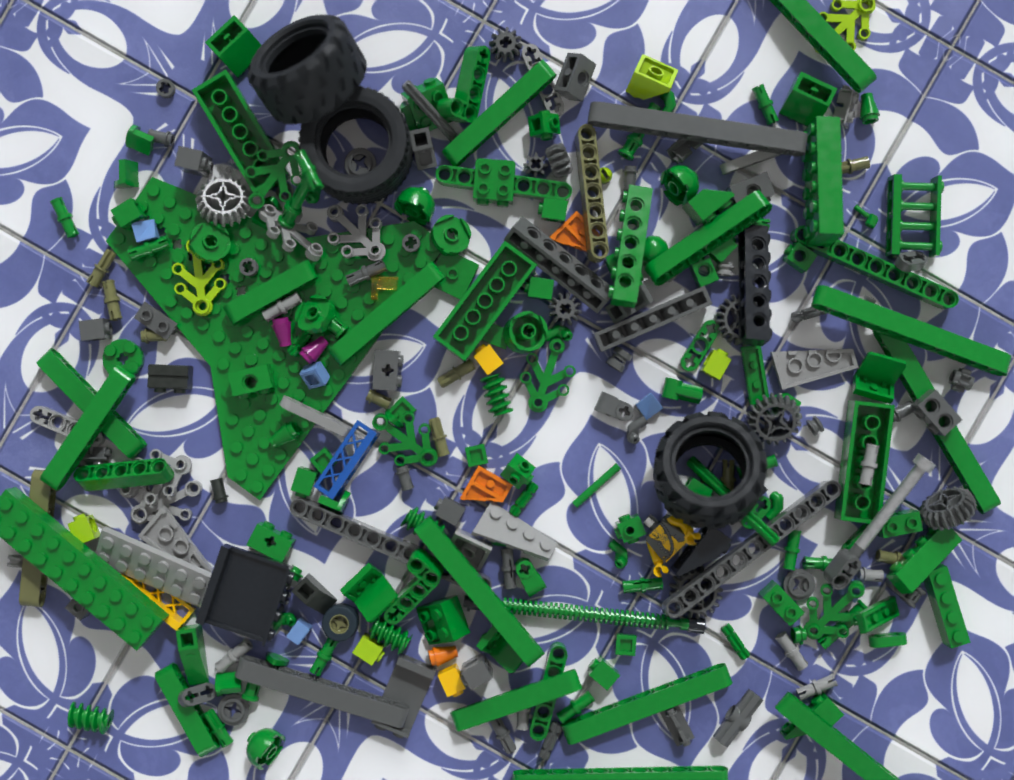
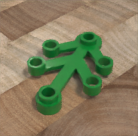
(276, 171)
(545, 379)
(407, 442)
(831, 613)

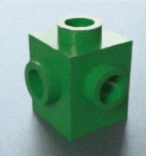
(544, 125)
(518, 471)
(637, 529)

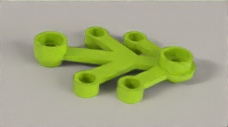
(847, 21)
(199, 282)

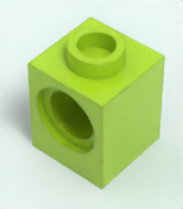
(716, 364)
(84, 528)
(369, 649)

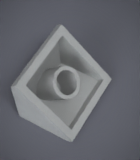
(472, 547)

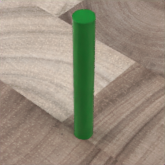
(596, 485)

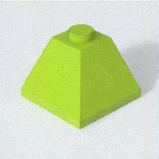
(651, 78)

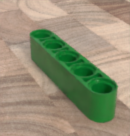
(270, 292)
(123, 474)
(191, 718)
(537, 718)

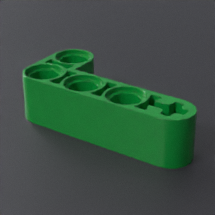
(470, 87)
(411, 591)

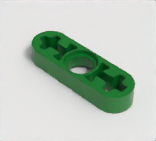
(696, 361)

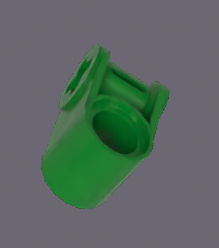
(530, 579)

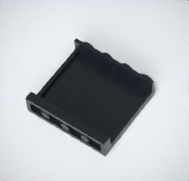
(245, 593)

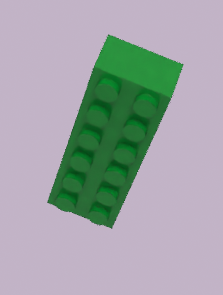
(237, 126)
(823, 182)
(484, 301)
(864, 425)

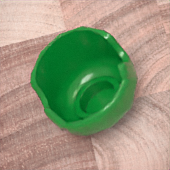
(653, 247)

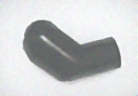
(633, 430)

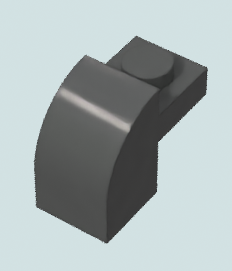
(423, 148)
(619, 313)

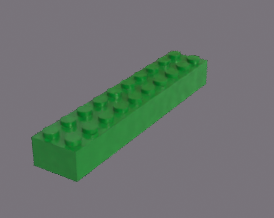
(78, 569)

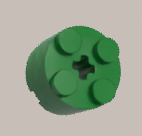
(521, 322)

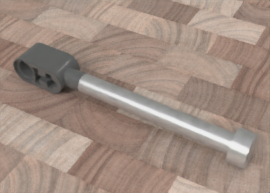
(846, 562)

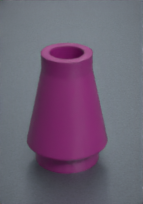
(282, 330)
(313, 350)

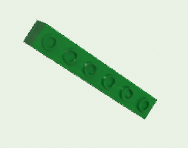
(639, 197)

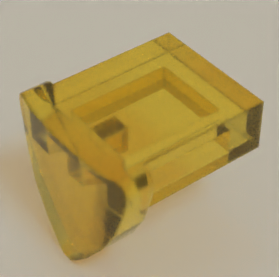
(382, 282)

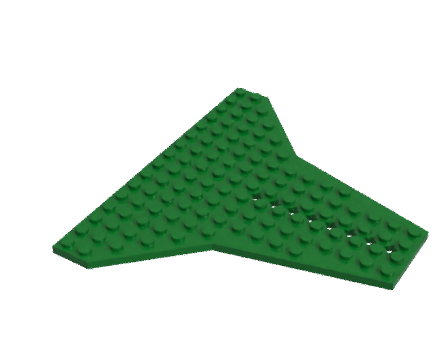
(230, 348)

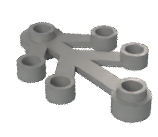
(270, 215)
(358, 234)
(178, 472)
(163, 500)

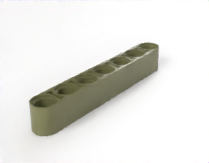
(594, 184)
(33, 581)

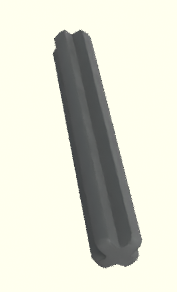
(429, 110)

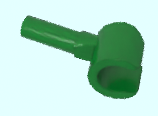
(871, 220)

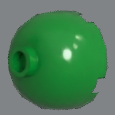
(680, 183)
(416, 204)
(264, 747)

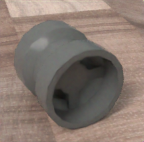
(621, 355)

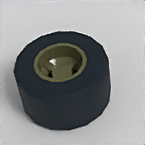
(336, 628)

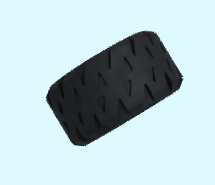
(307, 69)
(717, 431)

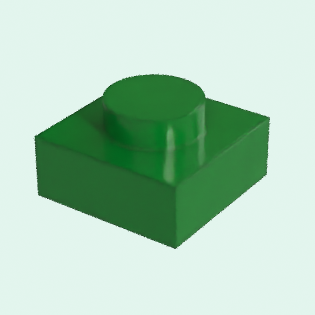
(476, 455)
(322, 459)
(625, 644)

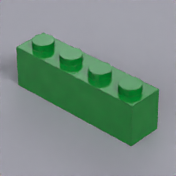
(922, 559)
(946, 607)

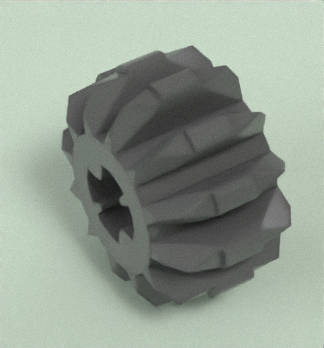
(498, 42)
(559, 160)
(564, 302)

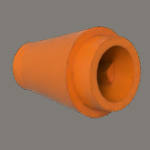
(441, 655)

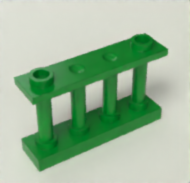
(895, 225)

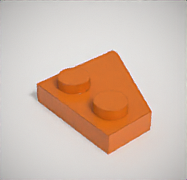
(572, 233)
(486, 487)

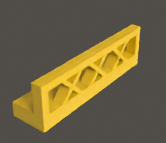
(173, 620)

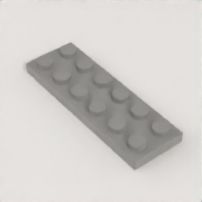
(153, 566)

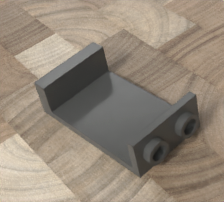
(407, 685)

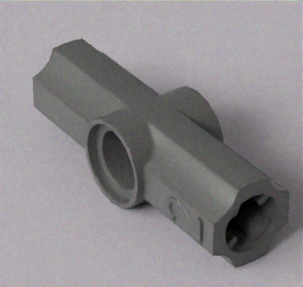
(738, 718)

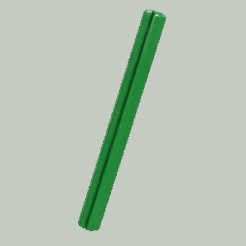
(717, 486)

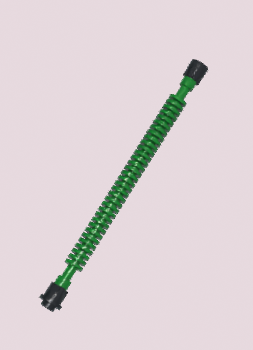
(657, 621)

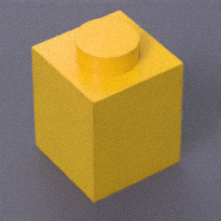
(487, 358)
(451, 680)

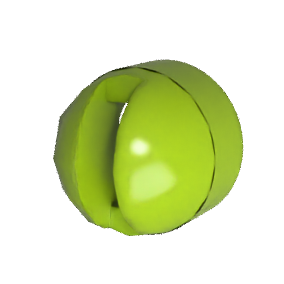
(608, 172)

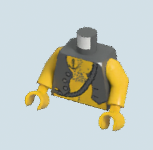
(667, 539)

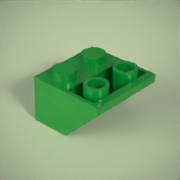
(234, 45)
(807, 99)
(705, 203)
(443, 620)

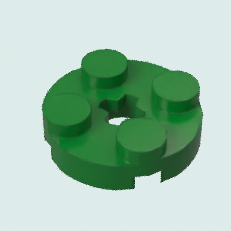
(445, 244)
(209, 253)
(320, 321)
(114, 350)

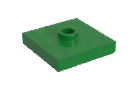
(458, 274)

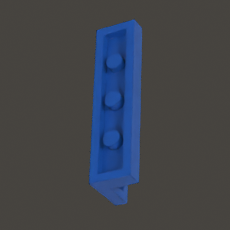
(353, 464)

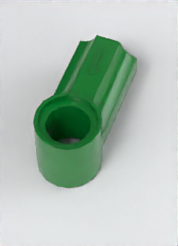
(678, 390)

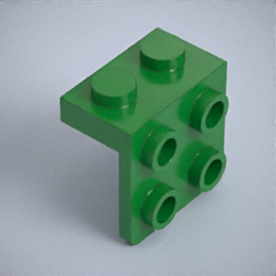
(433, 91)
(494, 182)
(877, 377)
(370, 592)
(500, 650)

